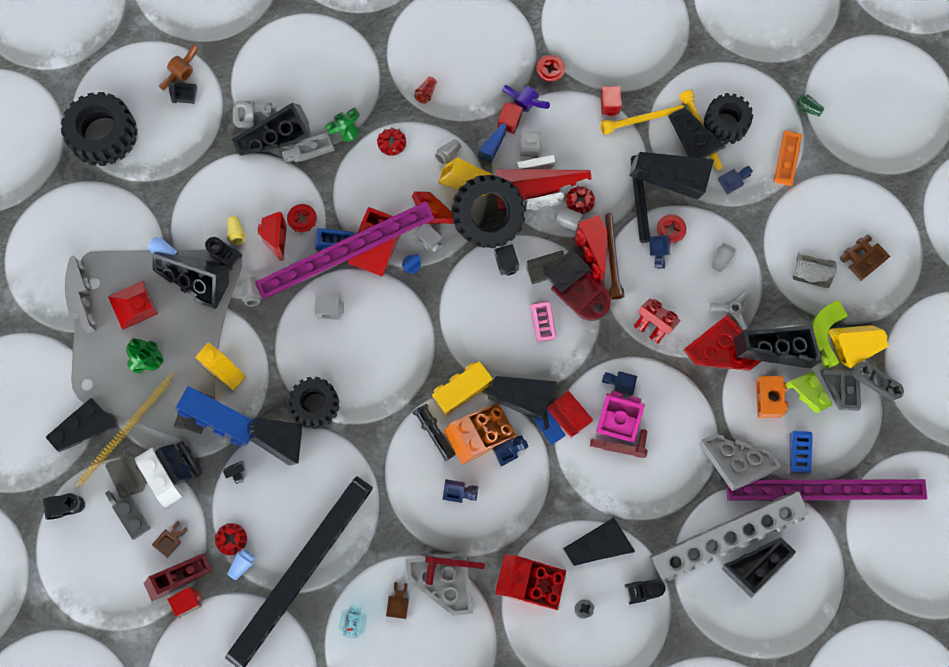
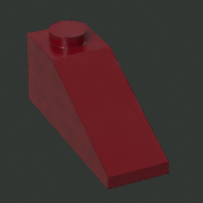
(176, 577)

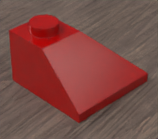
(273, 233)
(132, 305)

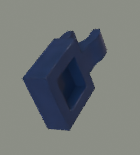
(732, 180)
(659, 248)
(623, 382)
(508, 450)
(456, 491)

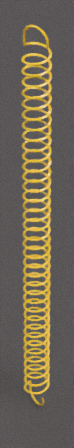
(126, 427)

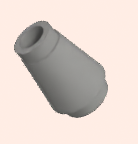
(447, 152)
(723, 257)
(251, 294)

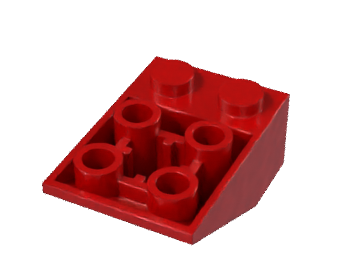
(592, 238)
(378, 258)
(530, 581)

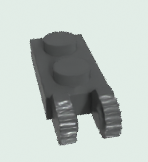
(129, 515)

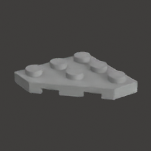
(738, 461)
(449, 585)

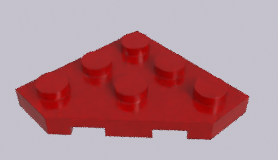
(717, 348)

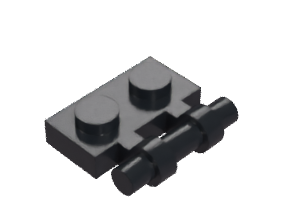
(174, 464)

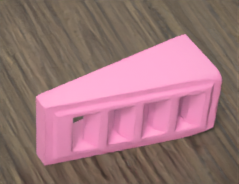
(549, 320)

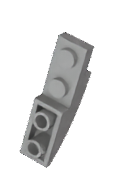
(76, 294)

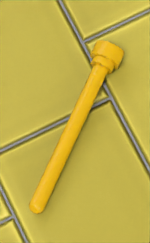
(687, 97)
(609, 126)

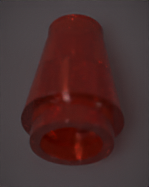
(425, 90)

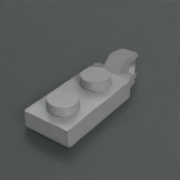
(309, 148)

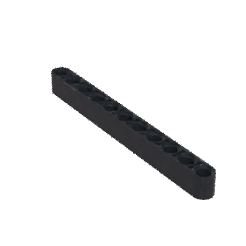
(298, 573)

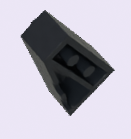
(522, 394)
(758, 567)

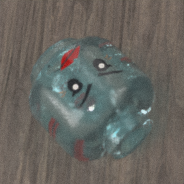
(352, 622)

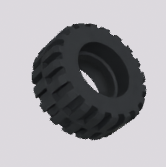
(90, 109)
(513, 215)

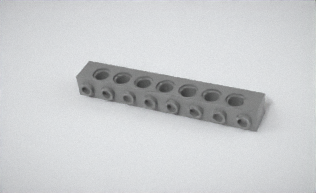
(796, 513)

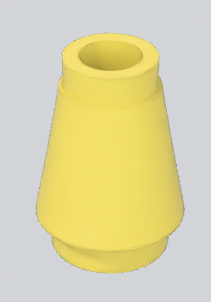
(235, 232)

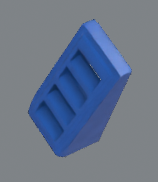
(491, 146)
(329, 233)
(807, 452)

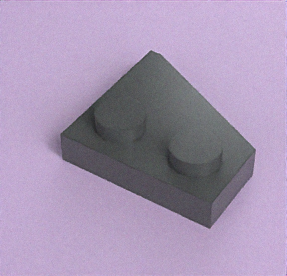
(843, 388)

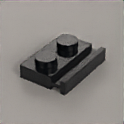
(567, 271)

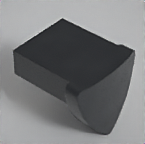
(182, 92)

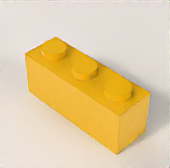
(462, 388)

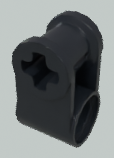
(224, 254)
(60, 506)
(643, 590)

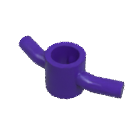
(527, 98)

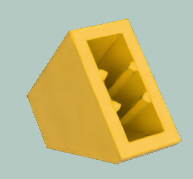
(458, 172)
(857, 343)
(220, 366)

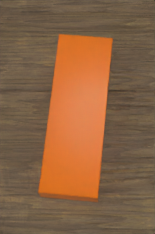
(787, 158)

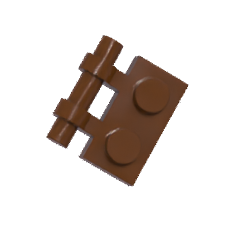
(869, 261)

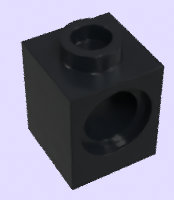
(506, 260)

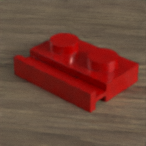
(569, 414)

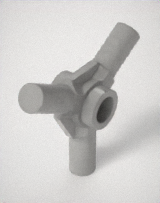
(734, 309)

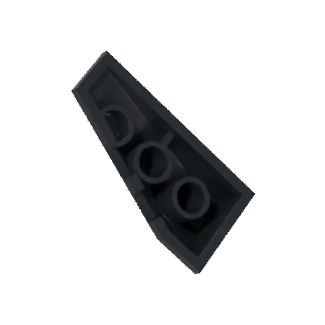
(278, 130)
(198, 277)

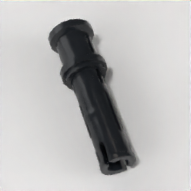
(430, 425)

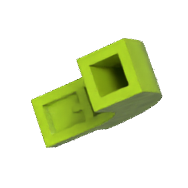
(823, 321)

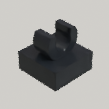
(235, 471)

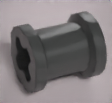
(578, 606)

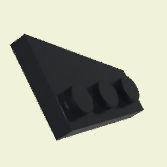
(694, 137)
(81, 425)
(601, 543)

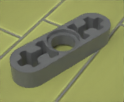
(869, 381)

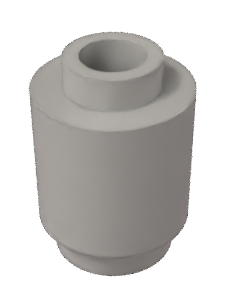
(569, 218)

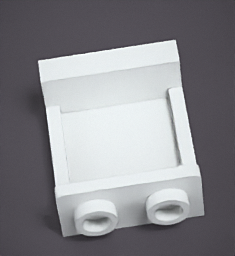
(545, 163)

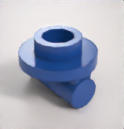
(411, 263)

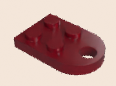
(584, 295)

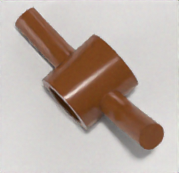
(180, 67)

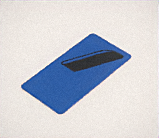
(550, 428)

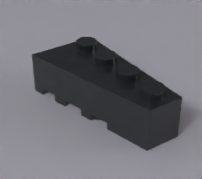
(673, 172)
(783, 346)

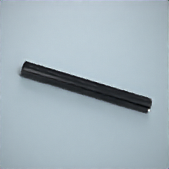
(641, 208)

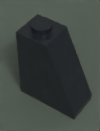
(277, 438)

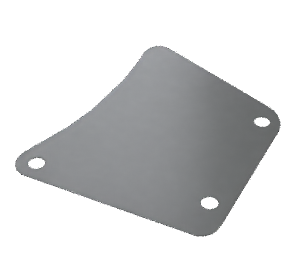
(177, 329)

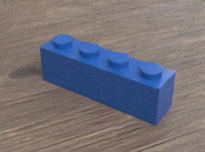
(214, 415)

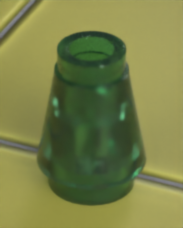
(809, 105)

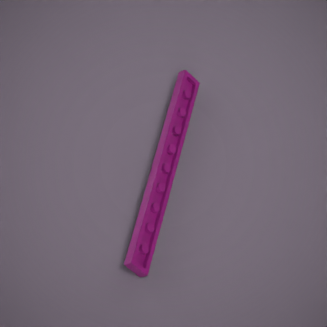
(345, 250)
(832, 490)

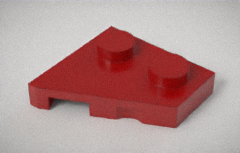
(440, 211)

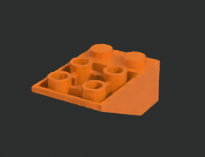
(479, 433)

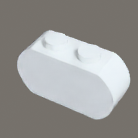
(158, 478)

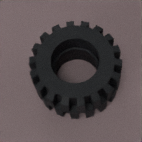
(728, 105)
(309, 387)

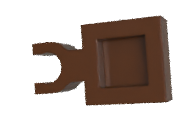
(168, 541)
(397, 605)

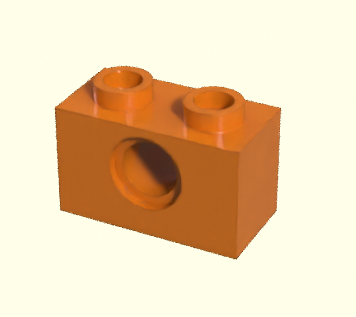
(765, 407)

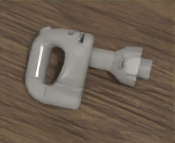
(250, 110)

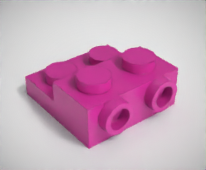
(620, 416)

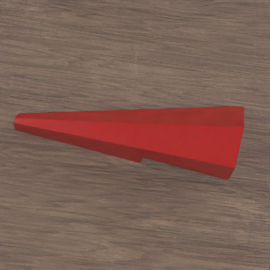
(540, 182)

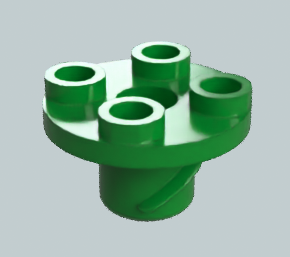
(345, 125)
(143, 356)

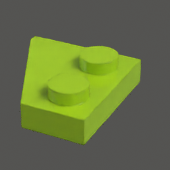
(811, 392)

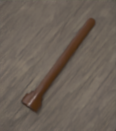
(616, 291)

